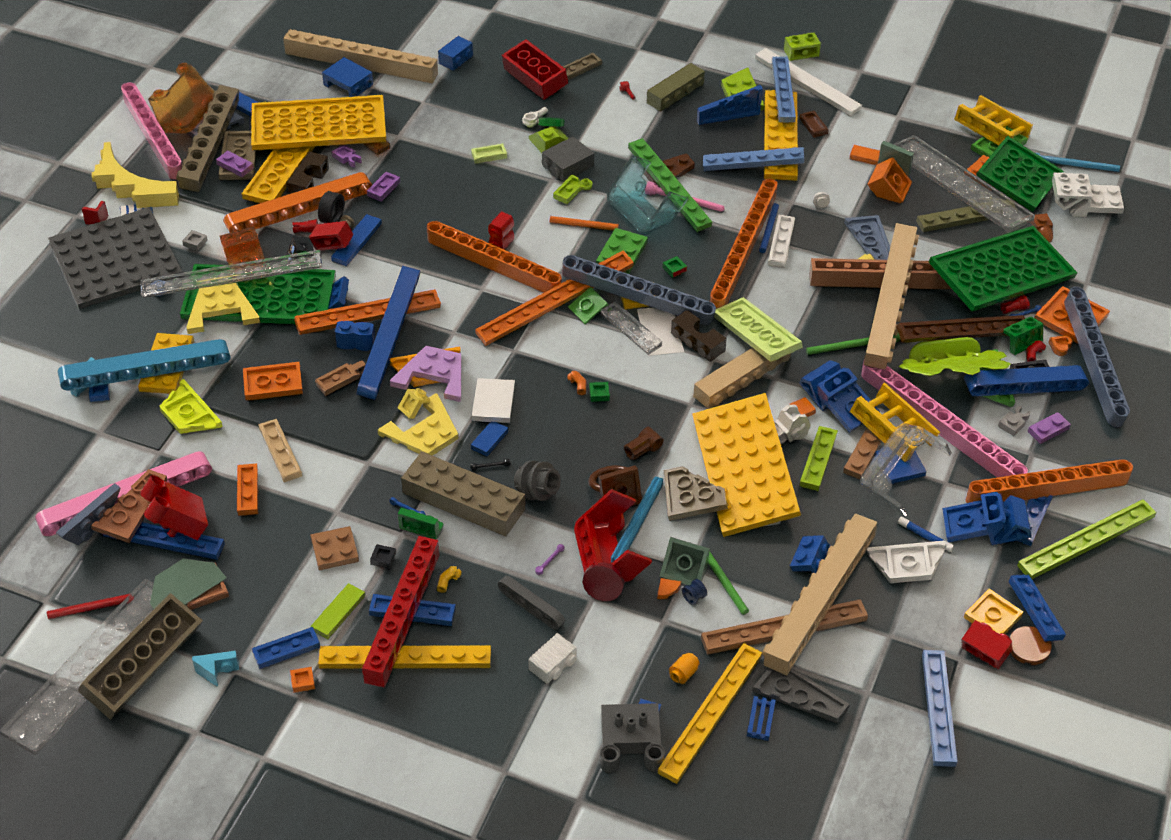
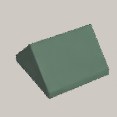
(684, 561)

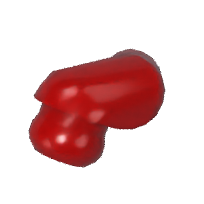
(1033, 348)

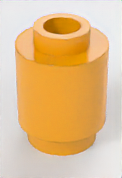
(684, 668)

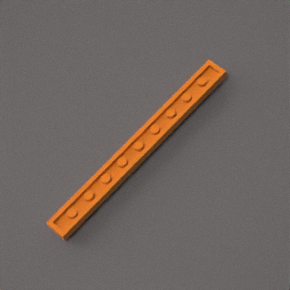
(544, 303)

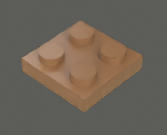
(334, 548)

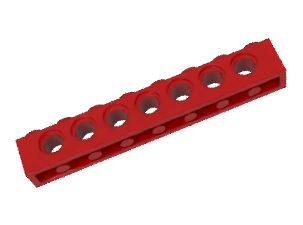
(400, 612)

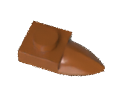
(1043, 225)

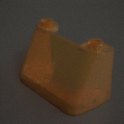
(183, 103)

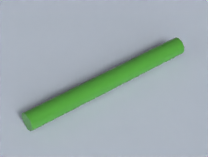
(727, 585)

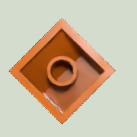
(889, 181)

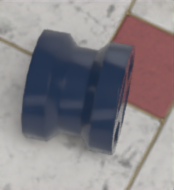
(694, 591)

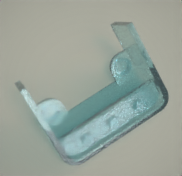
(627, 198)

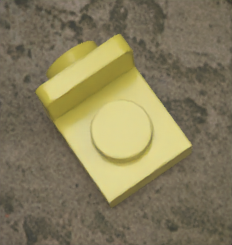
(412, 402)

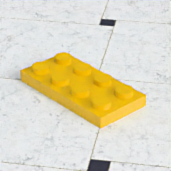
(166, 382)

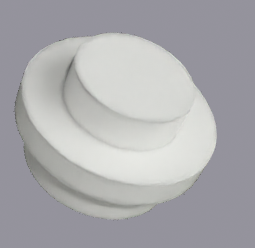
(821, 200)

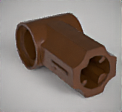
(647, 440)

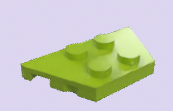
(738, 82)

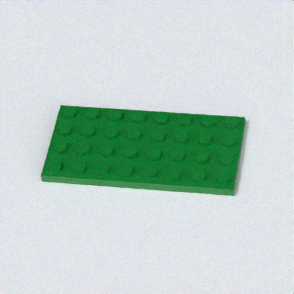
(1002, 268)
(276, 297)

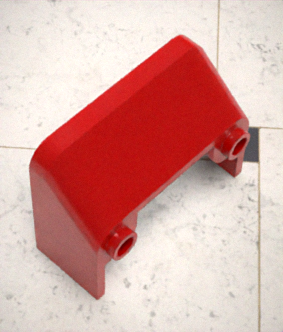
(597, 535)

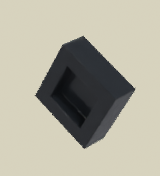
(383, 556)

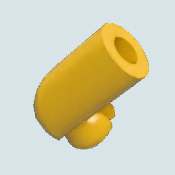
(451, 572)

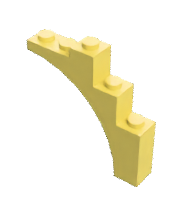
(126, 184)

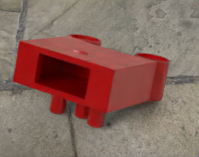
(174, 508)

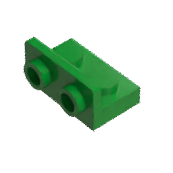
(1024, 334)
(419, 523)

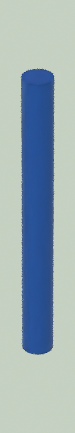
(764, 243)

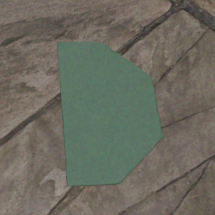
(185, 581)

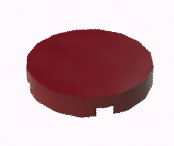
(603, 581)

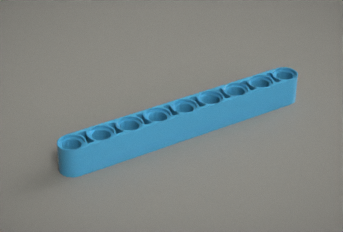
(143, 364)

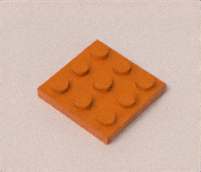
(1055, 316)

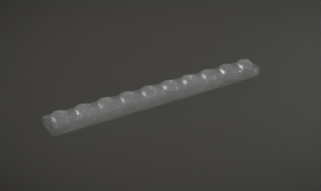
(231, 273)

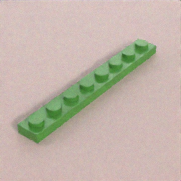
(668, 182)

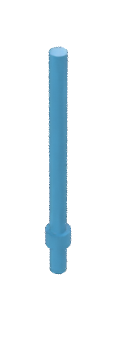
(1079, 163)

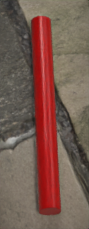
(86, 606)

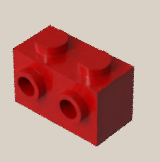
(331, 235)
(987, 644)

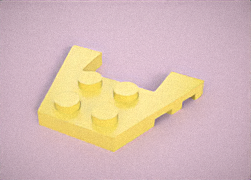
(220, 301)
(428, 435)

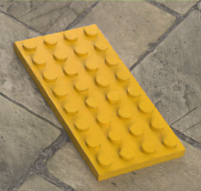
(318, 122)
(748, 462)

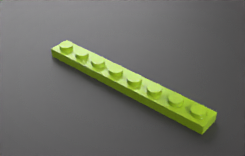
(1086, 539)

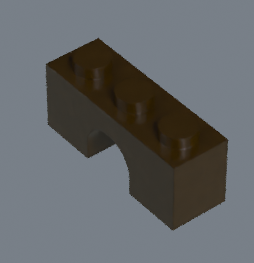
(311, 167)
(707, 344)

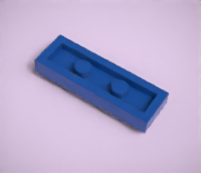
(285, 647)

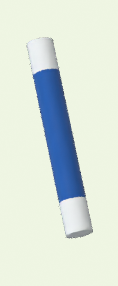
(922, 532)

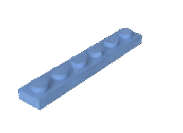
(783, 89)
(753, 159)
(939, 708)

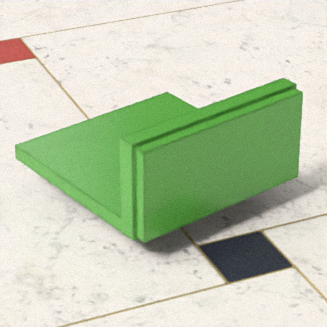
(587, 305)

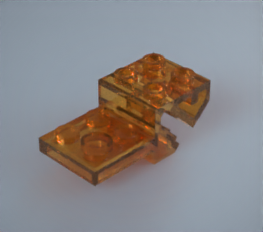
(241, 246)

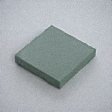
(901, 156)

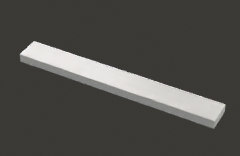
(814, 85)

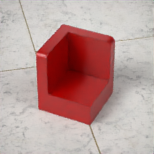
(96, 215)

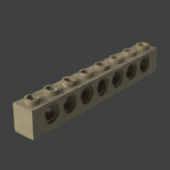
(208, 138)

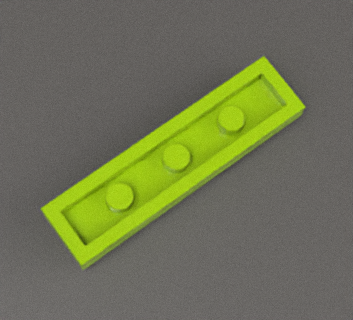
(818, 458)

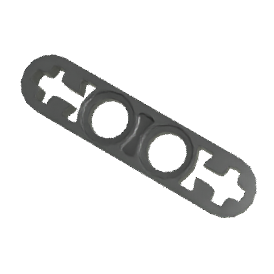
(531, 602)

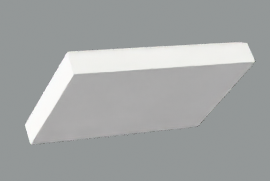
(493, 400)

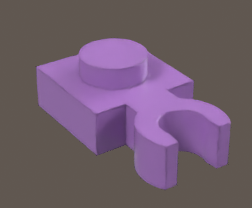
(346, 154)

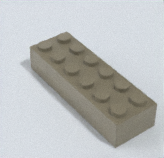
(463, 493)
(139, 656)

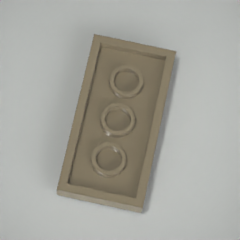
(240, 144)

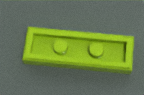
(338, 611)

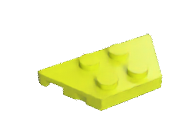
(188, 411)

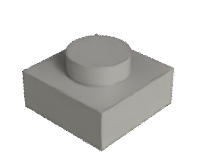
(194, 240)

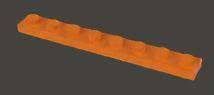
(361, 312)

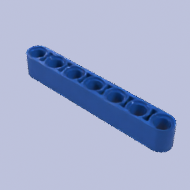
(1026, 380)

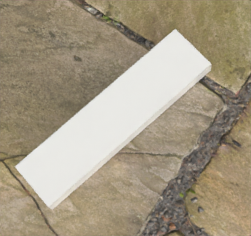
(781, 241)

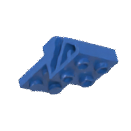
(836, 390)
(989, 516)

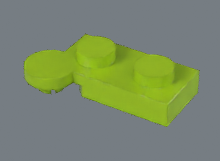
(571, 188)

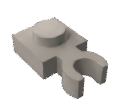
(1012, 422)

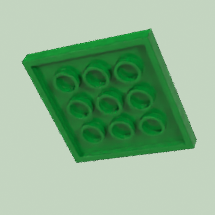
(1019, 173)

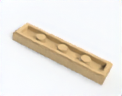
(280, 450)

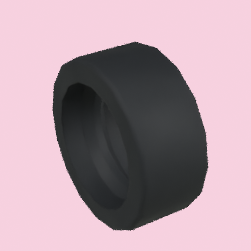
(331, 207)

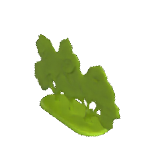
(954, 354)

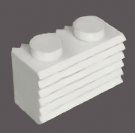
(553, 658)

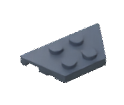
(79, 527)

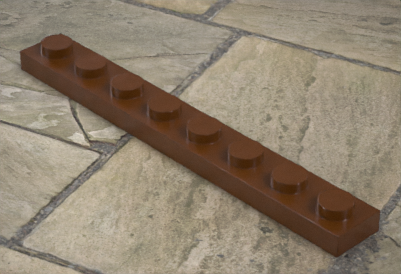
(955, 328)

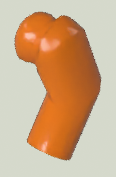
(576, 377)

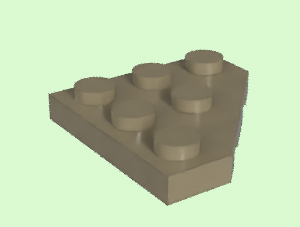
(691, 494)

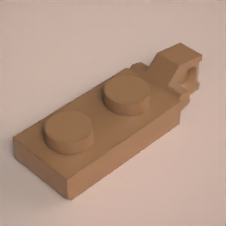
(340, 377)

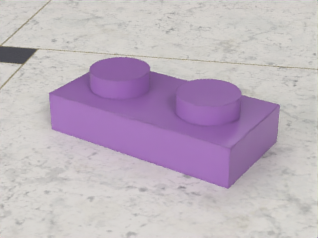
(234, 163)
(383, 186)
(1049, 427)

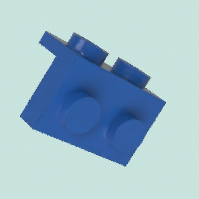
(810, 553)

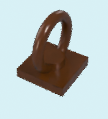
(618, 478)

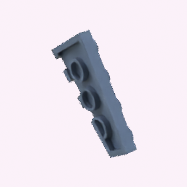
(870, 235)

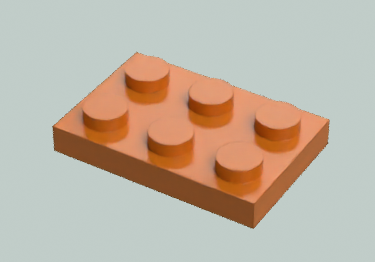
(272, 381)

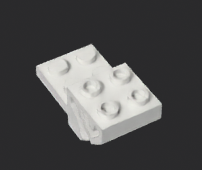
(1080, 197)

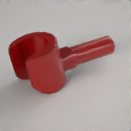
(626, 87)

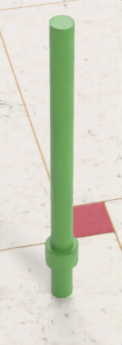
(841, 345)

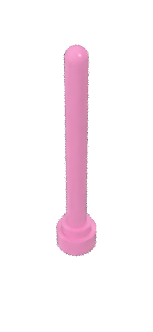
(653, 189)

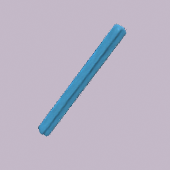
(638, 518)

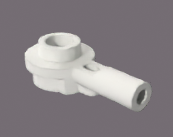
(531, 119)

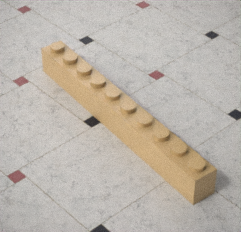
(370, 57)
(890, 297)
(819, 595)

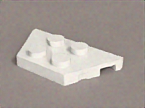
(908, 561)

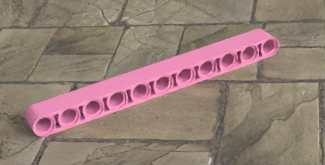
(950, 426)

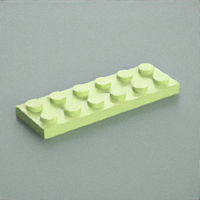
(757, 329)

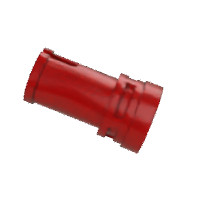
(304, 226)
(1019, 304)

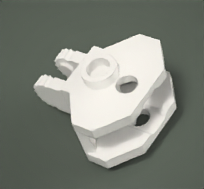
(789, 426)

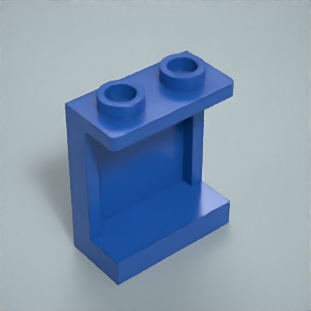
(348, 76)

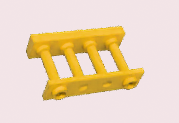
(988, 128)
(880, 423)

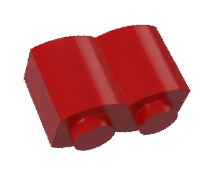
(501, 230)

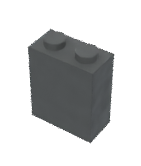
(567, 159)

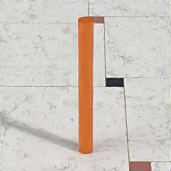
(583, 223)

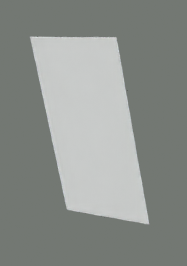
(660, 325)

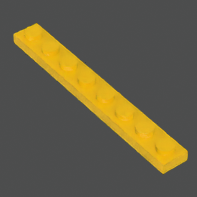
(409, 657)
(709, 713)

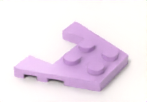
(433, 365)

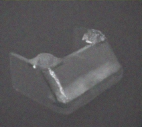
(876, 478)

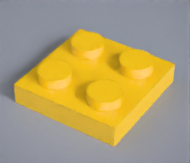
(994, 611)

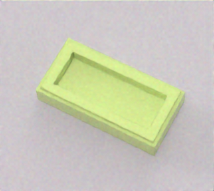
(489, 153)

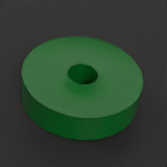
(557, 122)

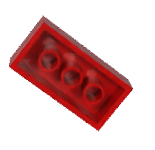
(535, 69)

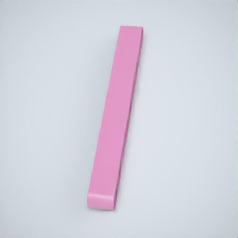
(152, 130)
(177, 471)

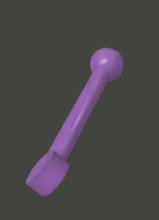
(539, 569)

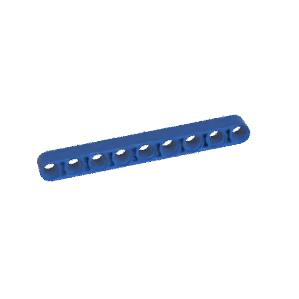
(388, 333)

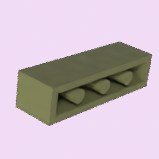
(675, 87)

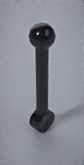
(506, 462)

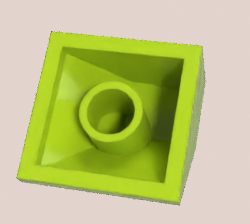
(547, 138)

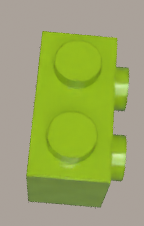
(802, 46)

